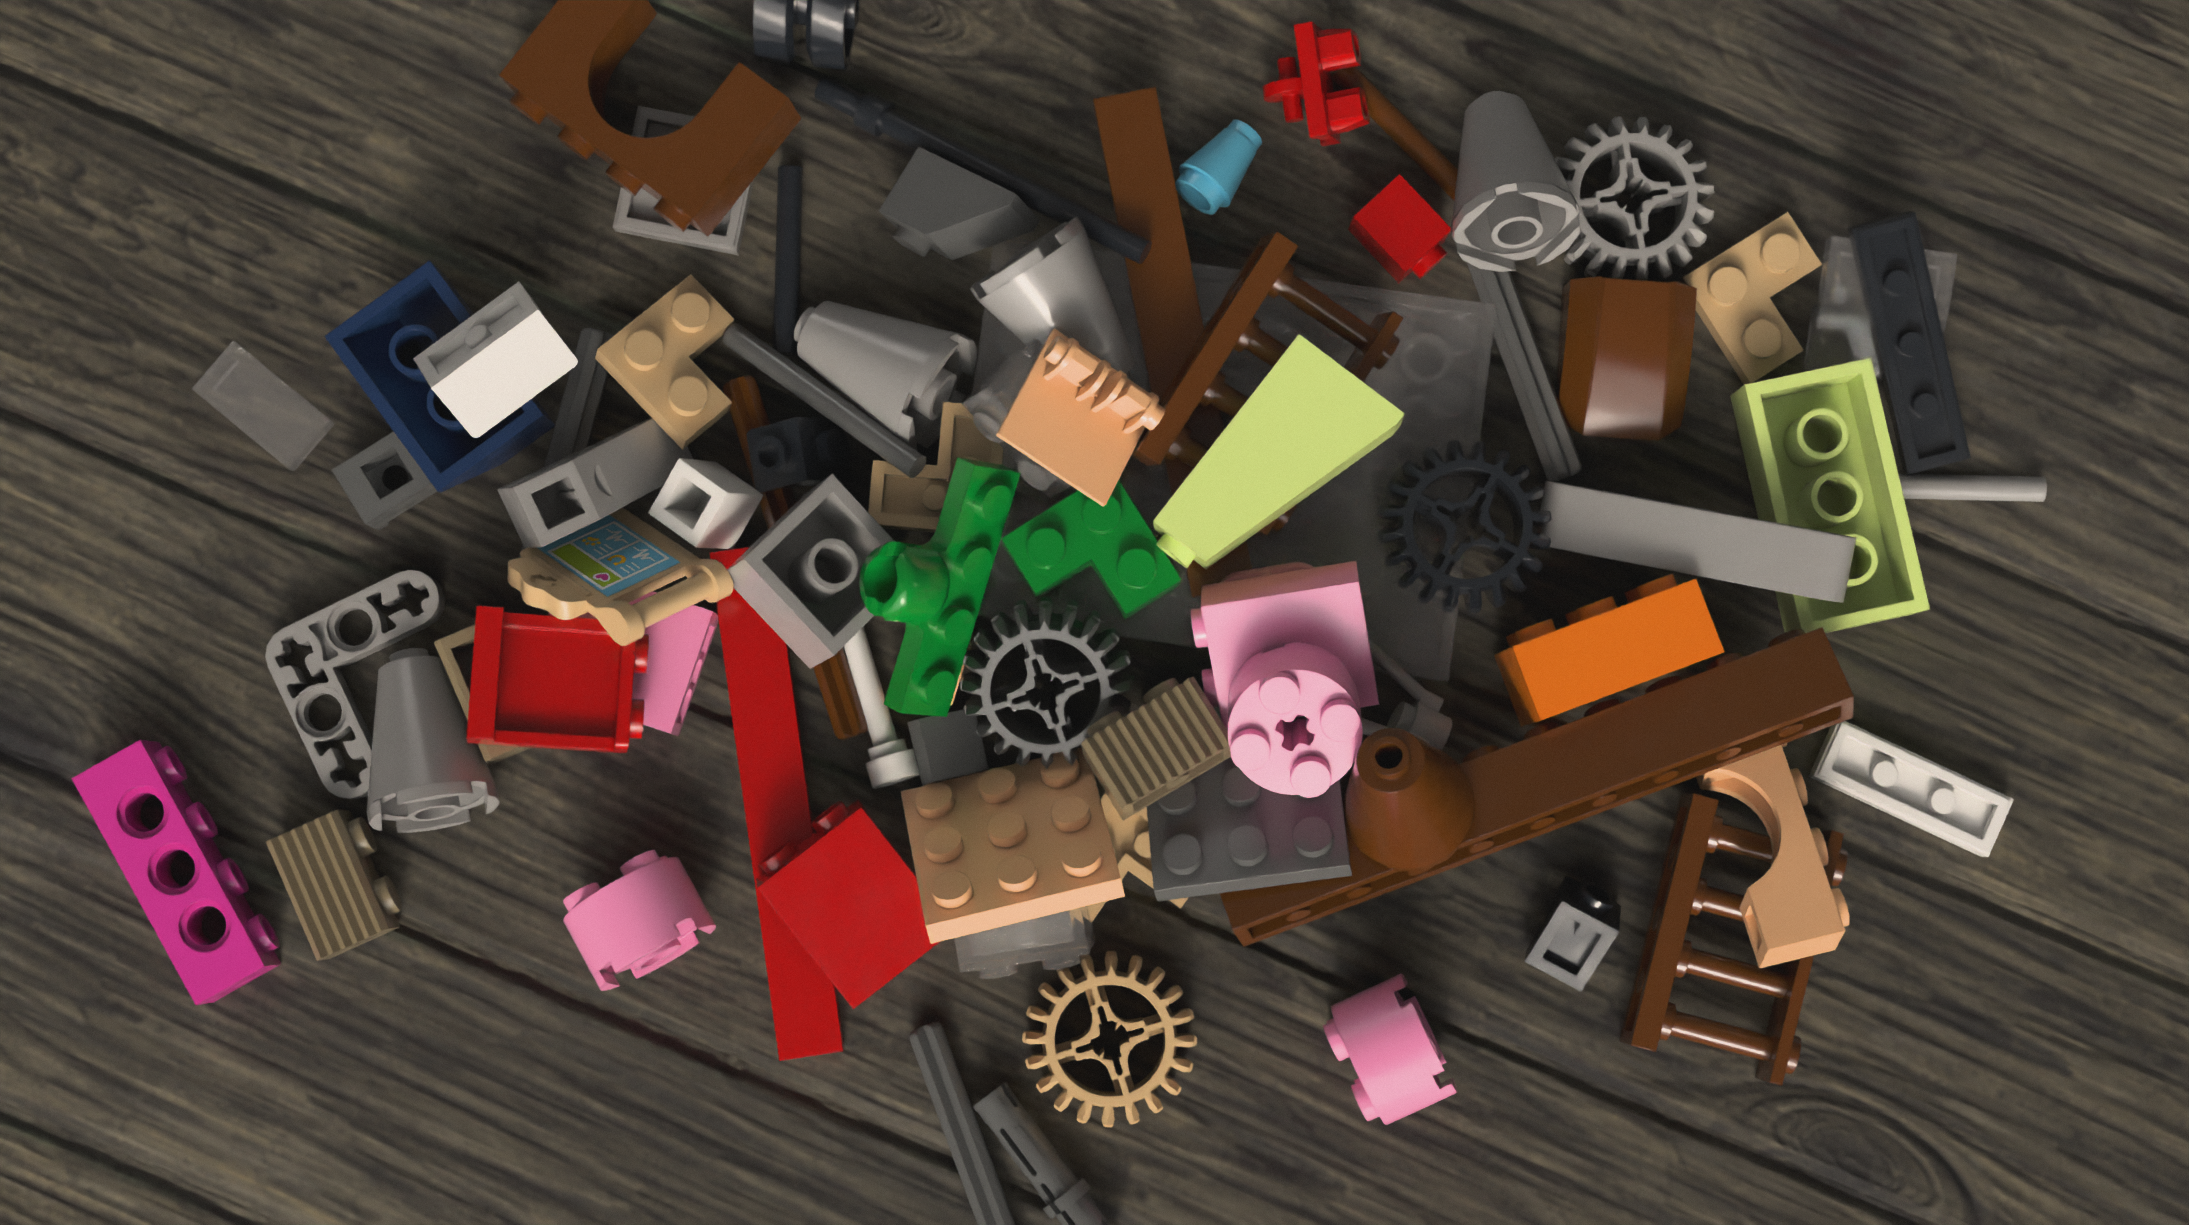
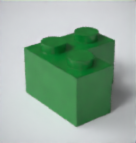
(1084, 535)

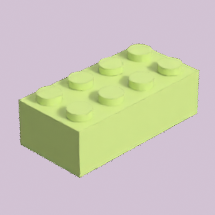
(1828, 465)

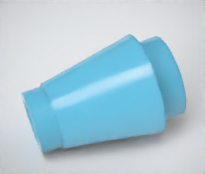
(1217, 169)

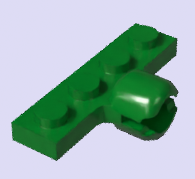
(940, 586)

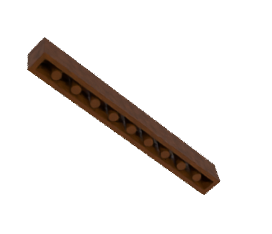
(1596, 765)

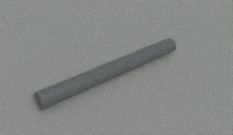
(824, 400)

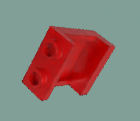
(553, 683)
(848, 901)

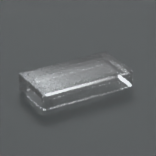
(263, 406)

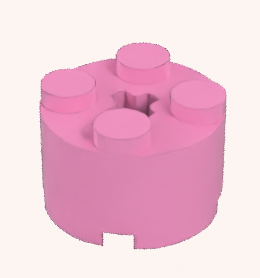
(1265, 700)
(637, 918)
(1389, 1050)

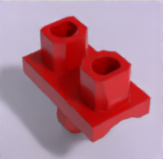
(1326, 110)

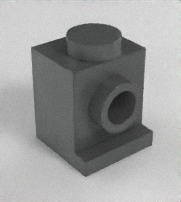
(367, 487)

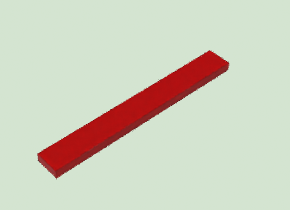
(775, 812)

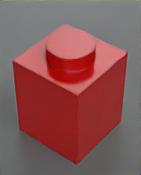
(1401, 231)

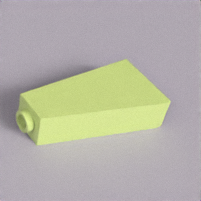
(1278, 449)

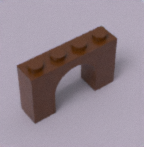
(691, 171)

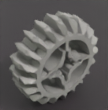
(1678, 191)

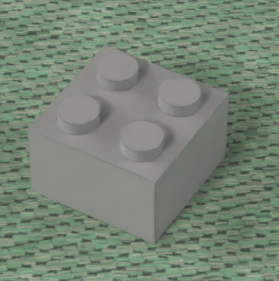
(809, 569)

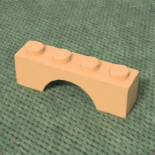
(1792, 906)

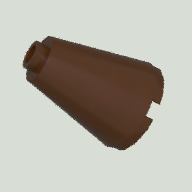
(1407, 801)

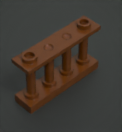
(1237, 329)
(1671, 956)

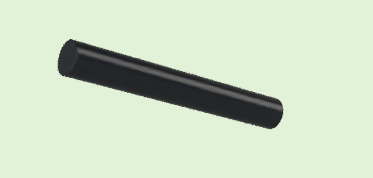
(787, 258)

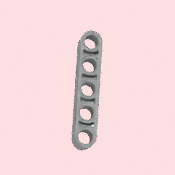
(1698, 541)

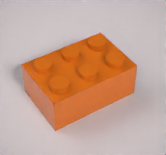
(1607, 648)

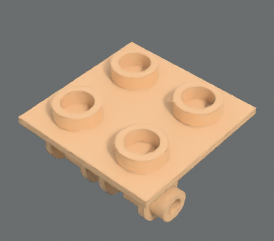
(1079, 417)

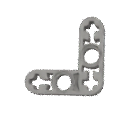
(333, 654)

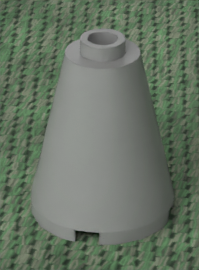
(1509, 189)
(1061, 288)
(887, 366)
(420, 751)

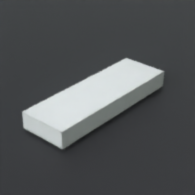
(1911, 788)

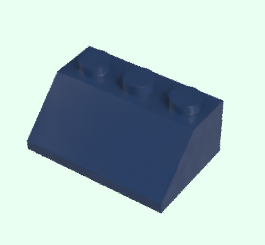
(380, 353)

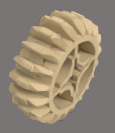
(1125, 1092)

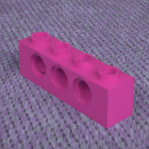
(114, 797)

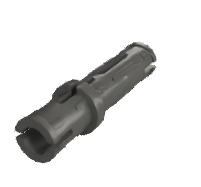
(1038, 1160)

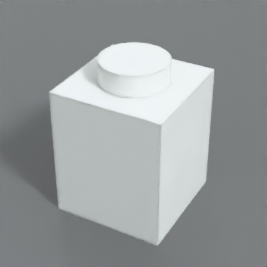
(705, 504)

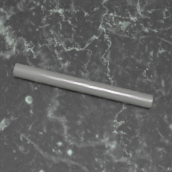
(1973, 487)

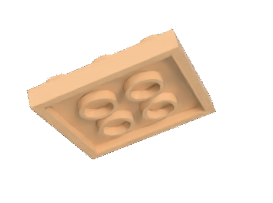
(1009, 846)

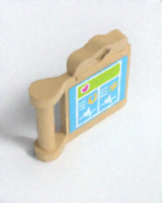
(609, 567)

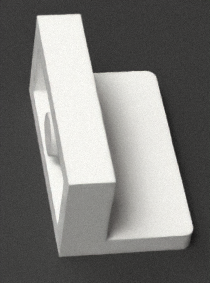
(495, 361)

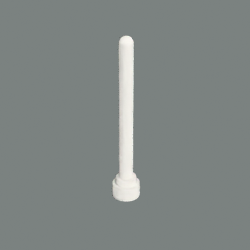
(889, 756)

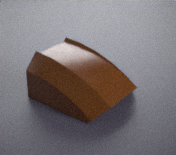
(1625, 356)

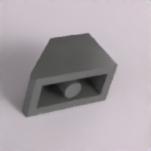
(952, 209)

